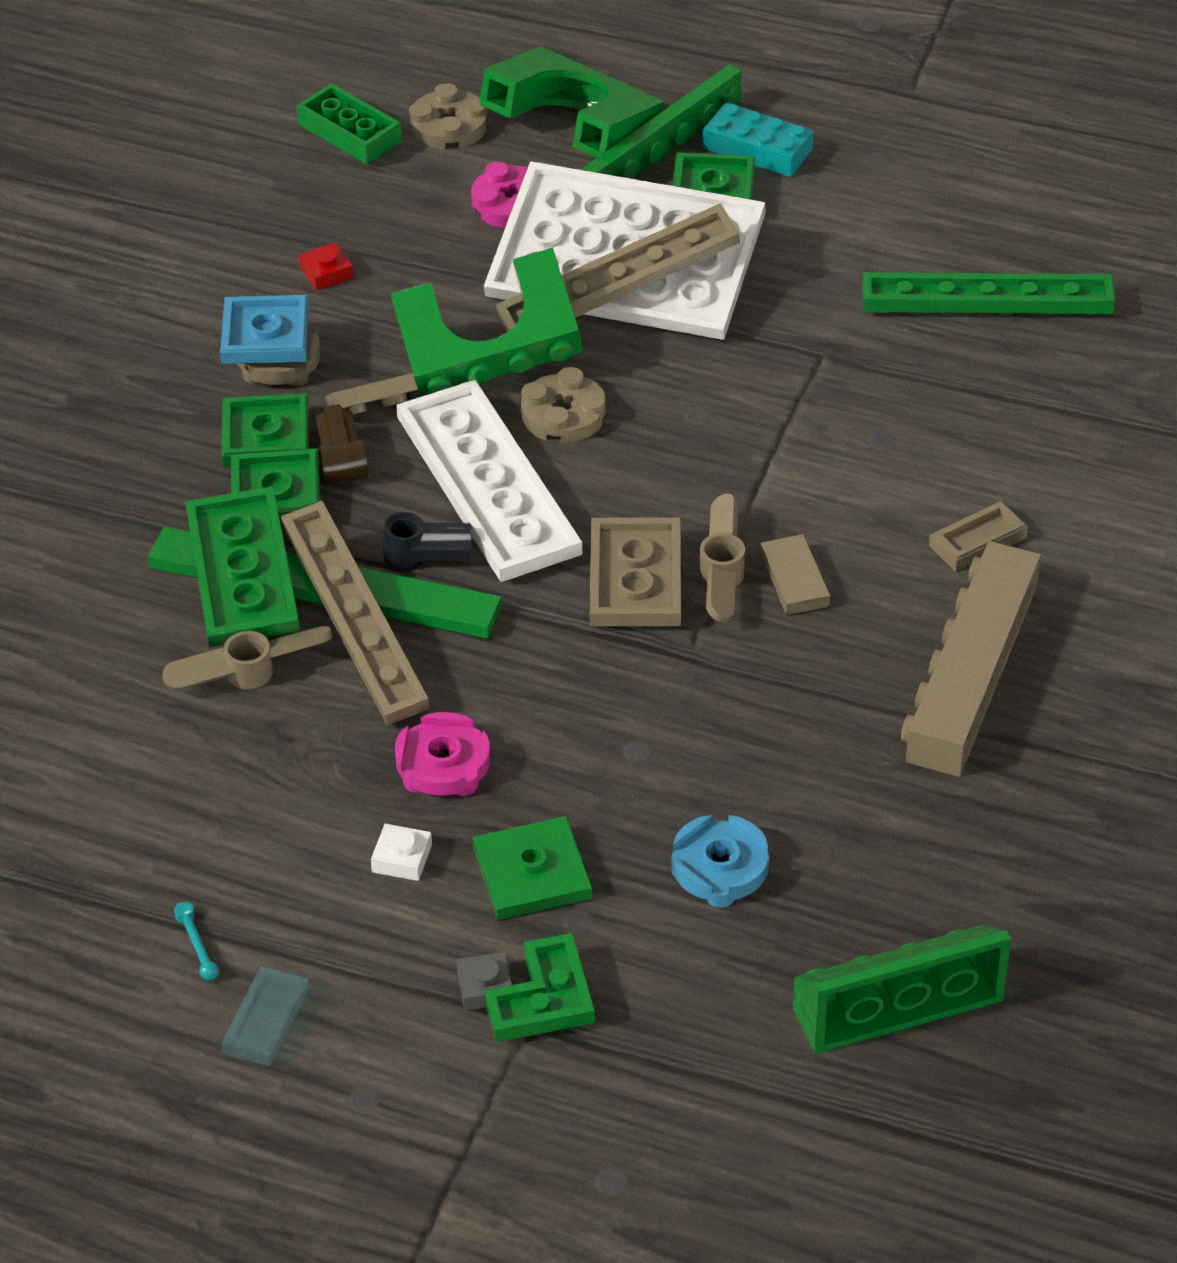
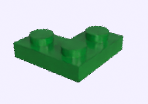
(551, 1001)

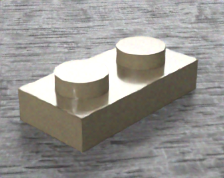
(389, 391)

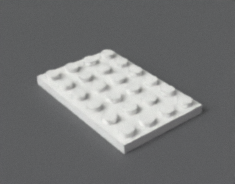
(598, 213)

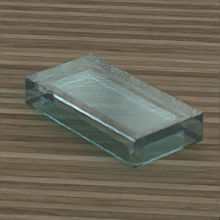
(265, 1016)

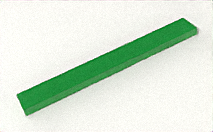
(396, 595)

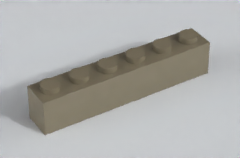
(972, 658)

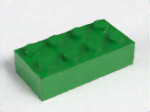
(349, 123)

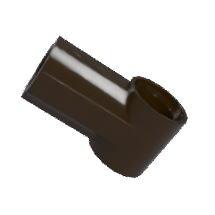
(339, 449)

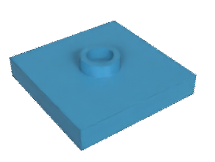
(265, 329)

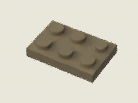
(635, 572)

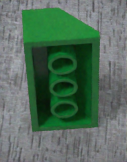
(902, 987)

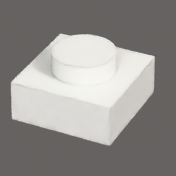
(401, 852)

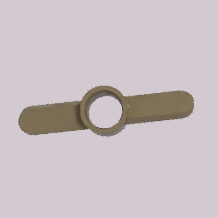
(722, 558)
(230, 659)

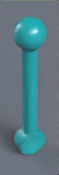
(185, 914)

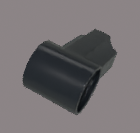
(411, 541)

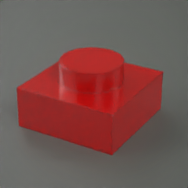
(326, 266)

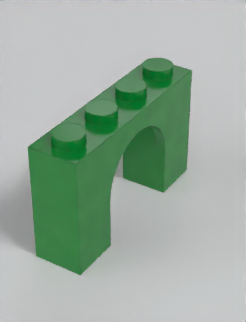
(545, 78)
(541, 335)

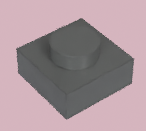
(481, 974)

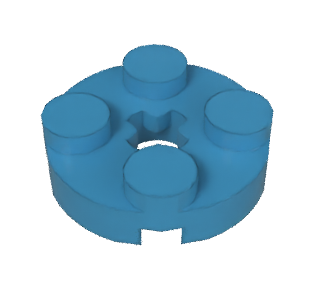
(720, 881)

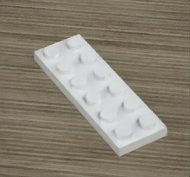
(489, 480)

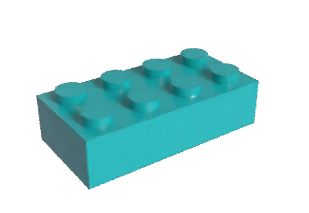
(774, 142)

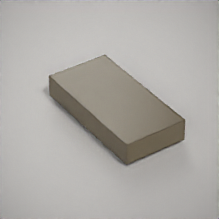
(969, 536)
(795, 574)

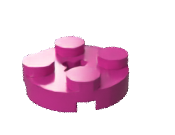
(491, 189)
(442, 776)

